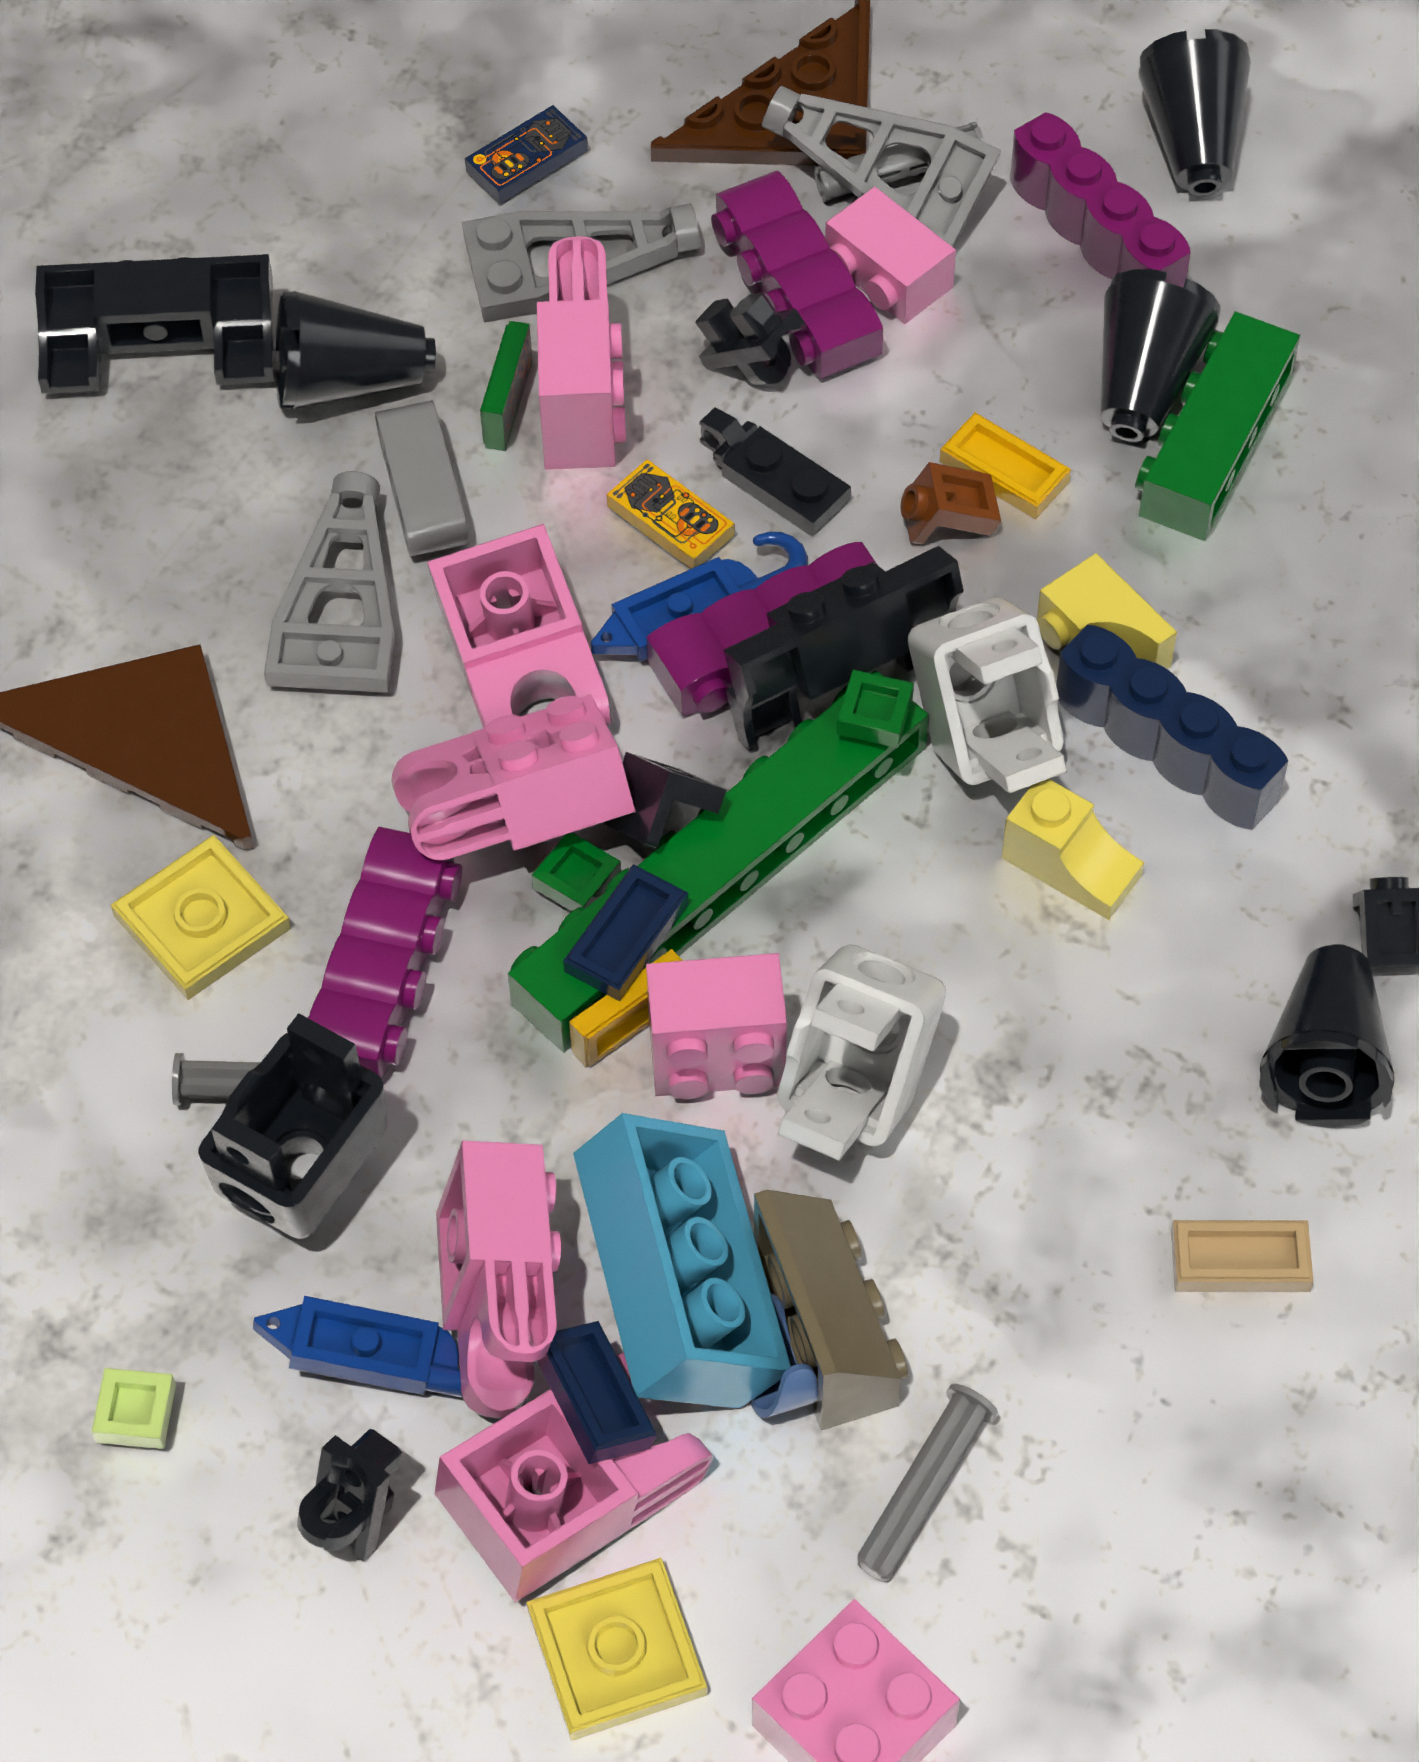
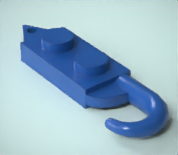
(684, 595)
(364, 1346)

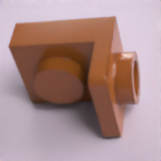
(951, 500)

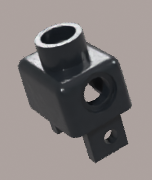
(296, 1102)

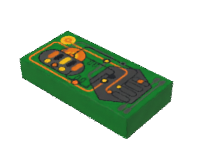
(506, 385)

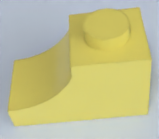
(1101, 598)
(1066, 847)

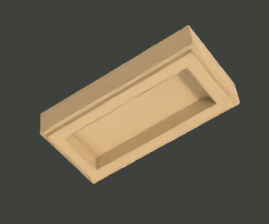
(1241, 1256)

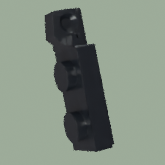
(773, 471)

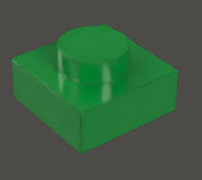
(875, 708)
(575, 873)

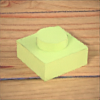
(134, 1408)

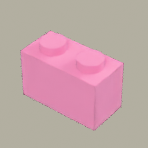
(891, 255)

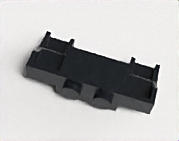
(153, 309)
(830, 633)

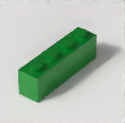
(1217, 426)

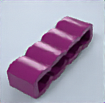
(1090, 205)
(794, 267)
(689, 649)
(382, 947)

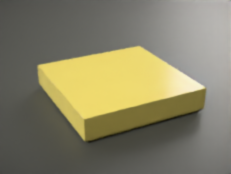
(200, 917)
(616, 1649)

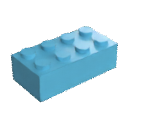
(680, 1262)

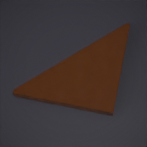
(825, 64)
(141, 730)

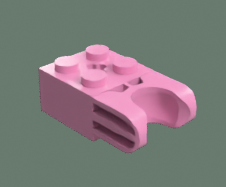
(575, 360)
(515, 625)
(514, 781)
(498, 1270)
(540, 1506)

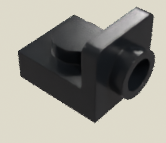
(1389, 922)

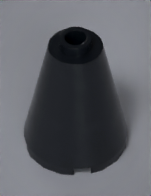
(1197, 104)
(1150, 347)
(344, 352)
(1330, 1043)

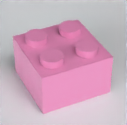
(717, 1025)
(855, 1698)

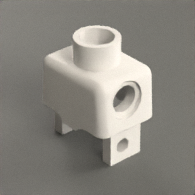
(1006, 694)
(847, 1042)

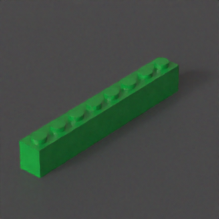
(729, 855)

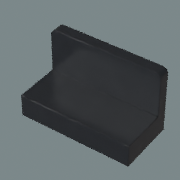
(653, 791)

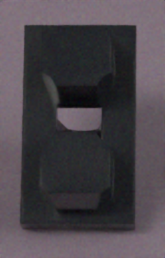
(747, 336)
(350, 1494)

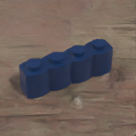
(1182, 732)

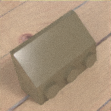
(828, 1306)

